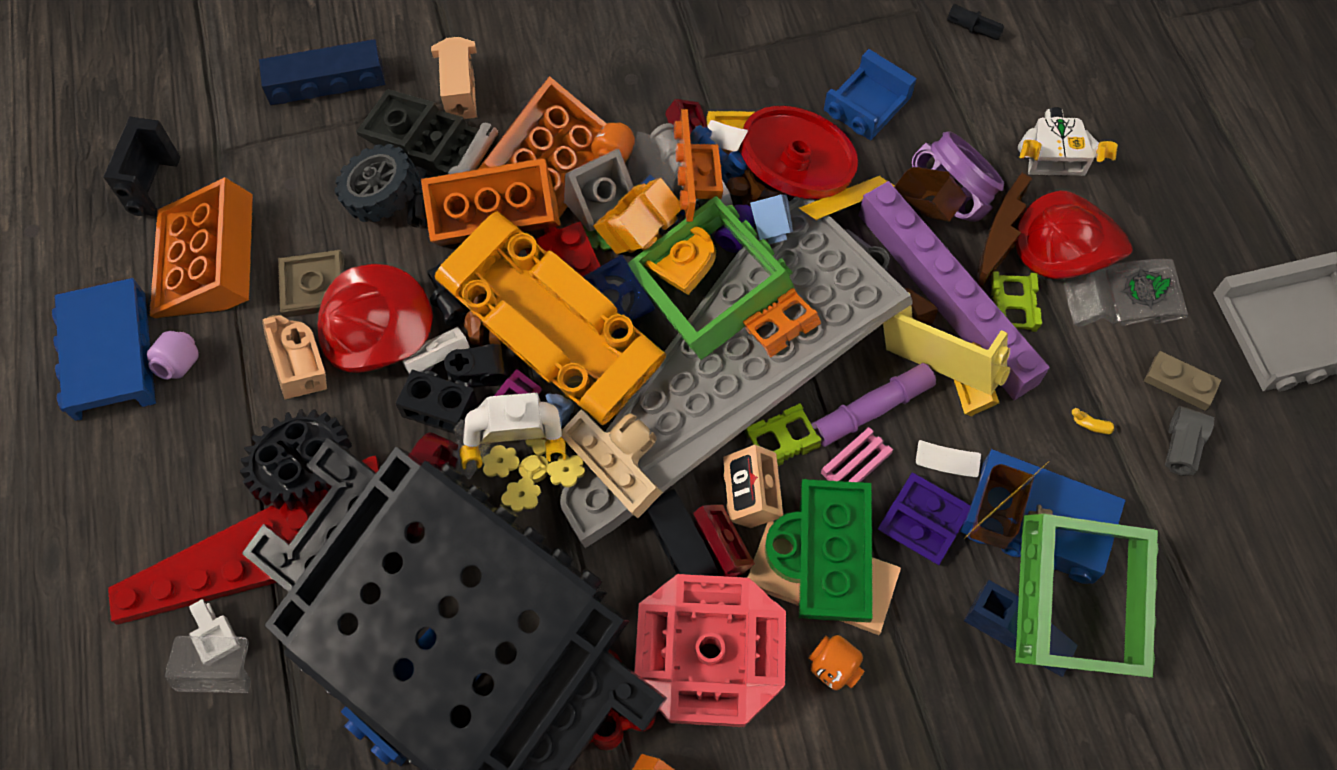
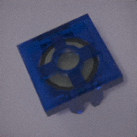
(621, 291)

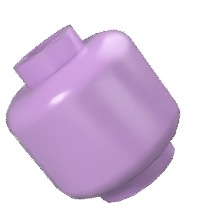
(172, 355)

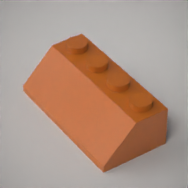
(463, 200)

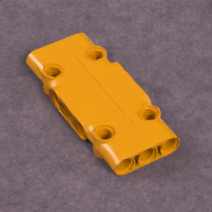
(550, 317)

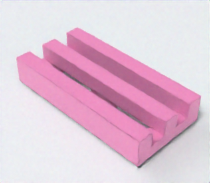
(875, 443)

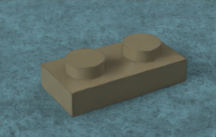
(1182, 380)

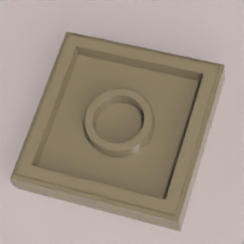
(305, 281)

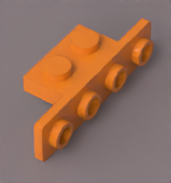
(699, 170)

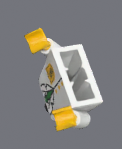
(1062, 146)

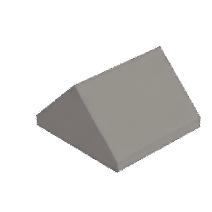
(597, 187)

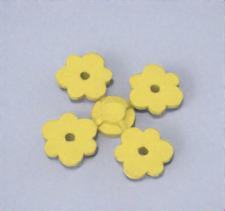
(533, 470)

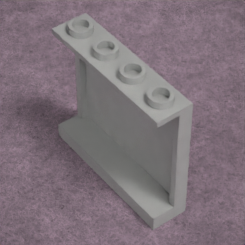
(1285, 320)

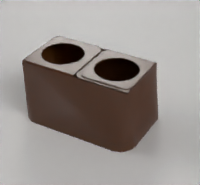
(922, 182)
(1011, 480)

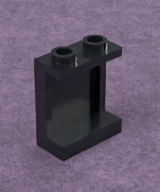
(136, 162)

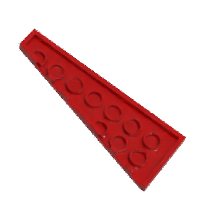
(208, 567)

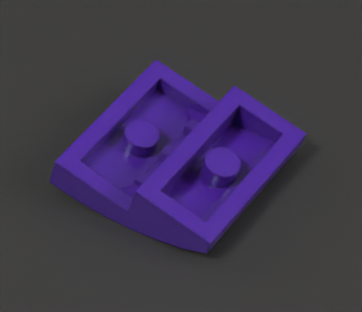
(925, 518)

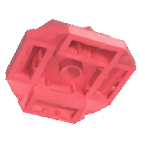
(718, 612)

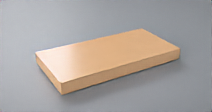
(883, 583)

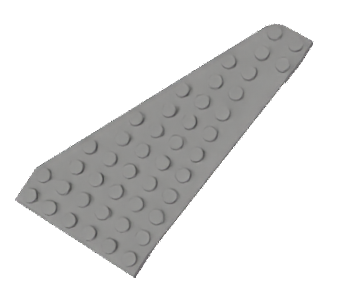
(709, 401)

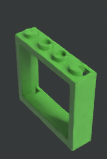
(727, 324)
(1037, 592)

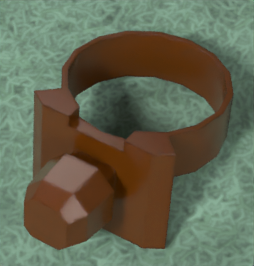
(748, 188)

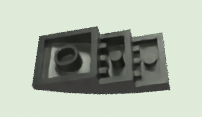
(416, 125)

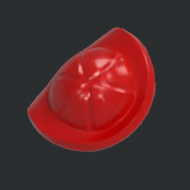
(1069, 237)
(373, 318)

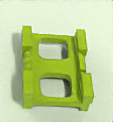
(1026, 302)
(777, 426)

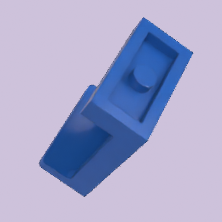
(870, 95)

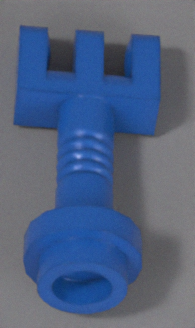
(732, 164)

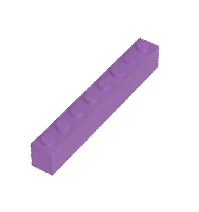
(948, 284)

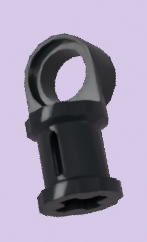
(452, 308)

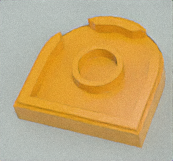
(687, 261)

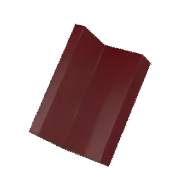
(722, 541)

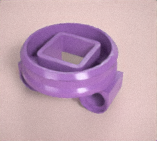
(968, 167)

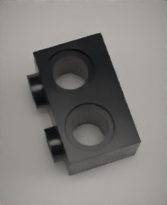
(433, 408)

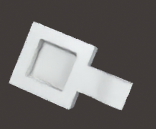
(208, 623)

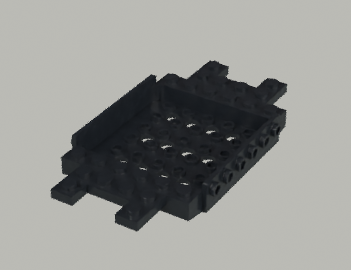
(541, 703)

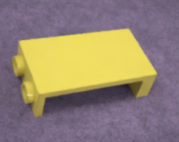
(947, 353)

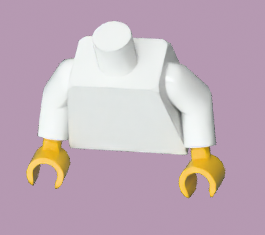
(510, 420)

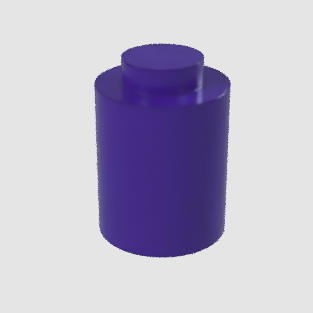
(724, 236)

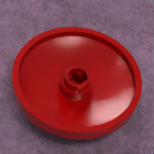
(798, 152)

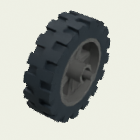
(386, 182)

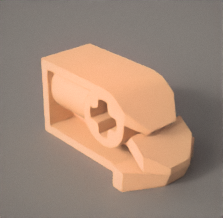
(456, 76)
(294, 356)

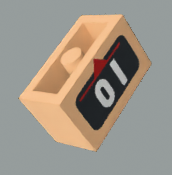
(752, 486)

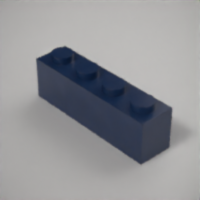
(321, 72)

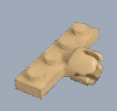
(616, 457)

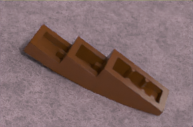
(1002, 233)

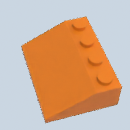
(551, 128)
(202, 251)

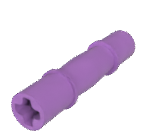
(874, 404)

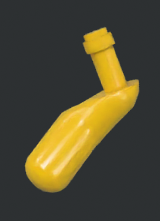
(1092, 424)

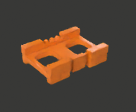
(787, 328)

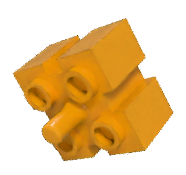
(638, 217)

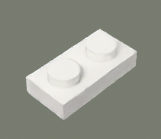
(436, 350)

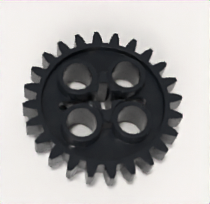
(279, 477)

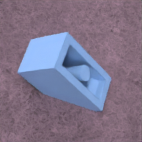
(772, 218)

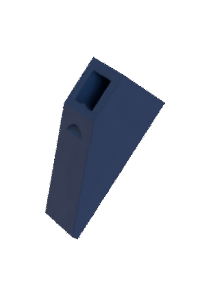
(997, 616)

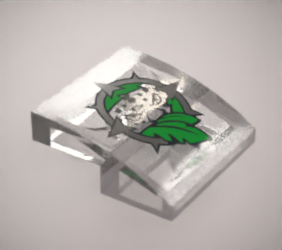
(1147, 291)

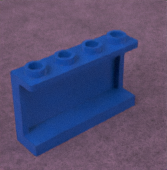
(102, 347)
(1076, 553)

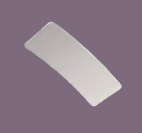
(726, 136)
(948, 459)

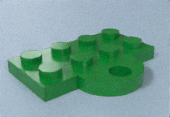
(829, 550)

